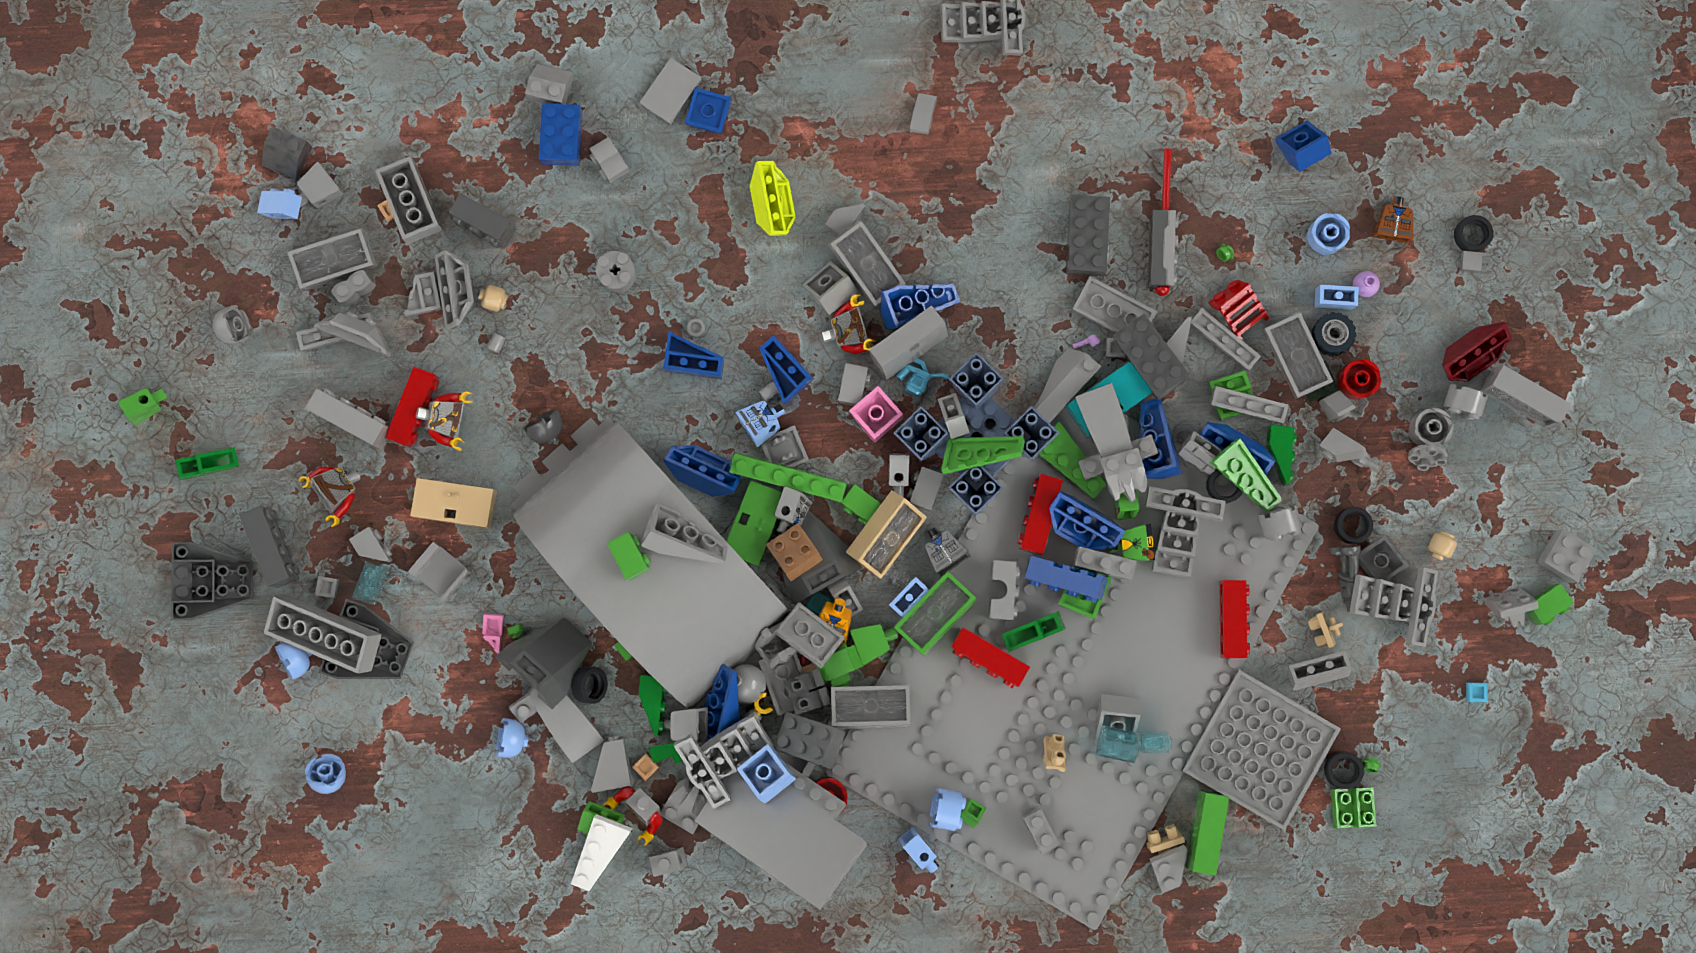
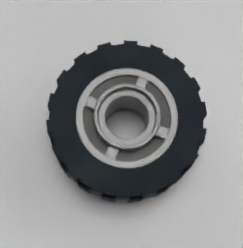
(1342, 326)

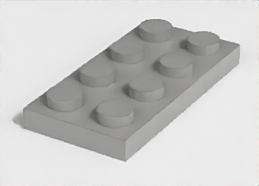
(1109, 306)

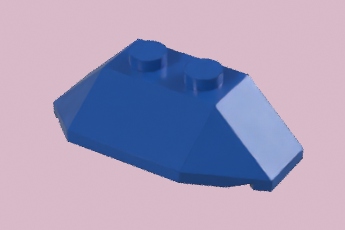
(1223, 435)
(701, 470)
(1083, 523)

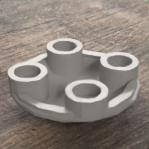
(1427, 456)

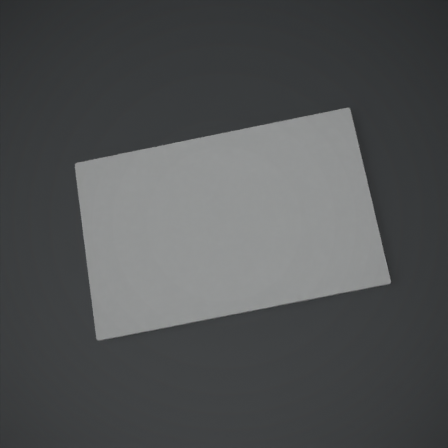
(1147, 642)

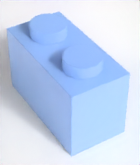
(279, 204)
(1336, 297)
(909, 597)

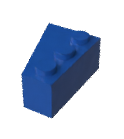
(691, 359)
(787, 372)

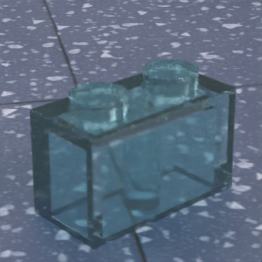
(370, 583)
(1155, 742)
(1118, 744)

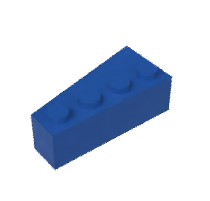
(1067, 578)

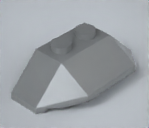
(454, 287)
(355, 331)

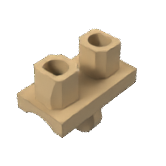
(1321, 622)
(1054, 752)
(1165, 843)

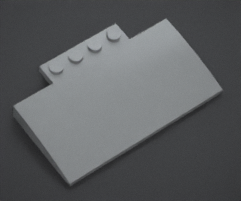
(789, 836)

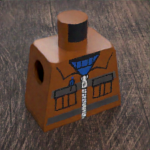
(1395, 222)

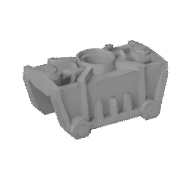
(769, 637)

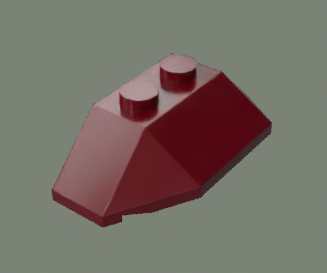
(1475, 351)

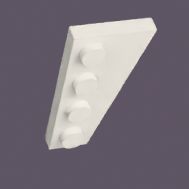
(600, 847)

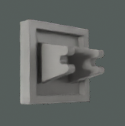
(785, 448)
(1511, 604)

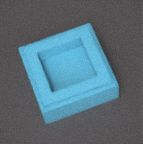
(1476, 692)

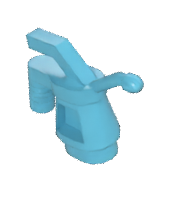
(917, 383)

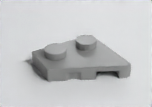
(1169, 868)

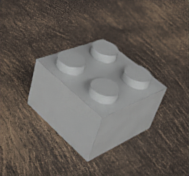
(1566, 556)

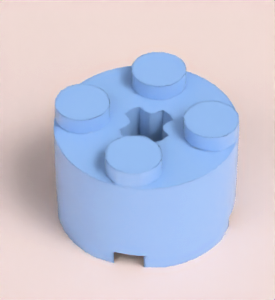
(1325, 244)
(947, 809)

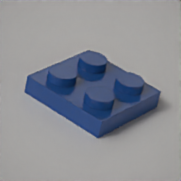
(708, 111)

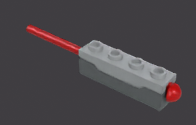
(1163, 238)

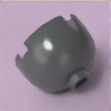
(545, 427)

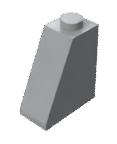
(613, 766)

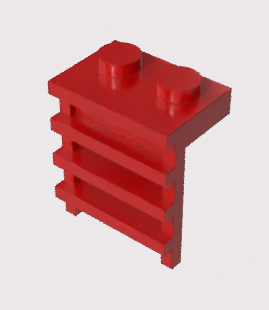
(1233, 299)

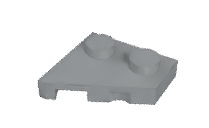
(424, 295)

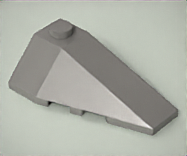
(1066, 380)
(674, 536)

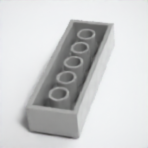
(322, 633)

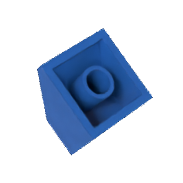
(1304, 145)

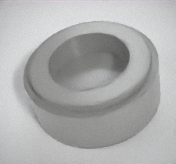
(696, 328)

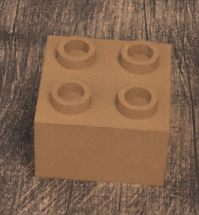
(794, 552)

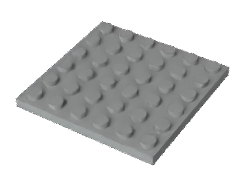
(1261, 749)

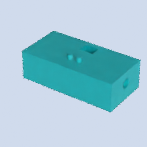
(1128, 387)

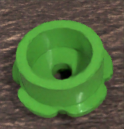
(1225, 252)
(516, 631)
(1371, 765)

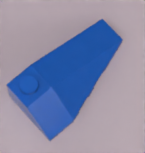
(907, 301)
(1155, 423)
(722, 701)

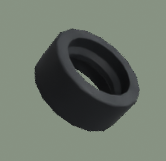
(1483, 223)
(1212, 492)
(1338, 525)
(579, 680)
(1359, 770)

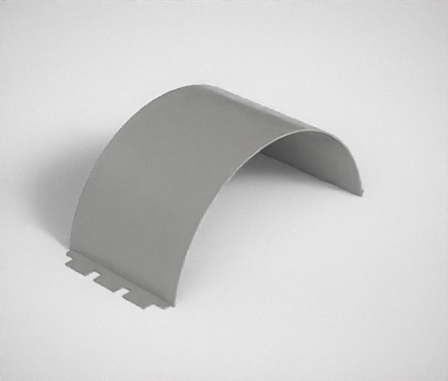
(682, 612)

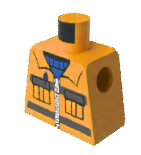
(837, 617)

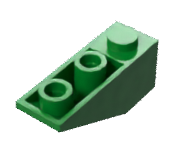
(1280, 446)
(651, 696)

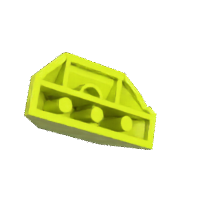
(772, 199)

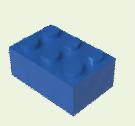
(560, 134)

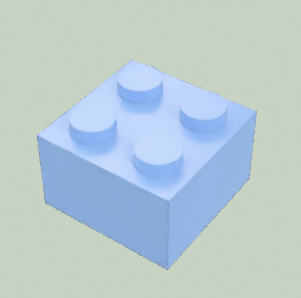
(766, 773)

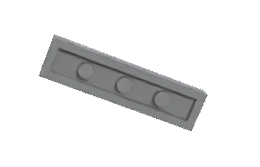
(314, 338)
(1224, 339)
(1249, 404)

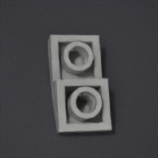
(922, 113)

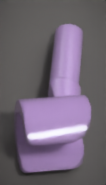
(1093, 340)

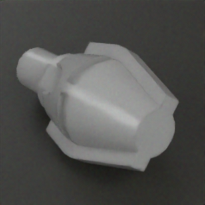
(1366, 462)

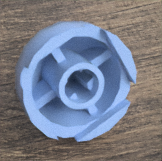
(294, 659)
(510, 738)
(325, 773)

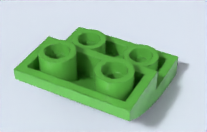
(1353, 807)

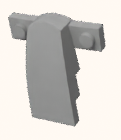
(984, 23)
(1108, 429)
(1180, 527)
(1398, 602)
(565, 722)
(721, 756)

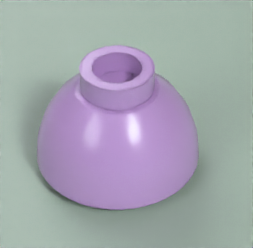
(1367, 282)

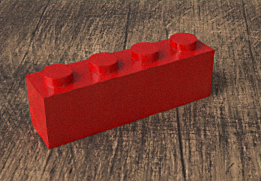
(416, 394)
(1039, 519)
(1234, 619)
(990, 657)

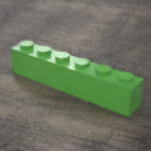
(787, 476)

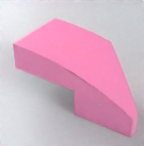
(493, 629)

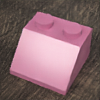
(876, 414)

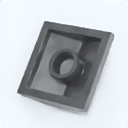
(1382, 559)

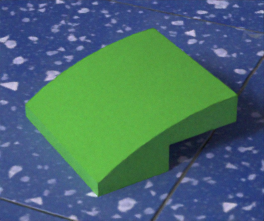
(1236, 382)

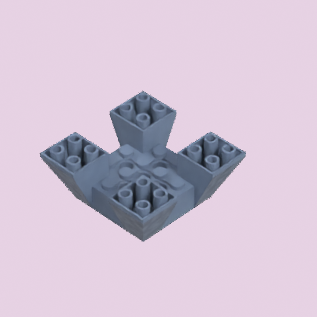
(976, 385)

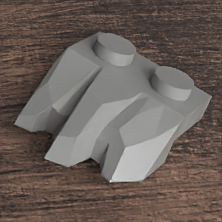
(1124, 474)
(684, 805)

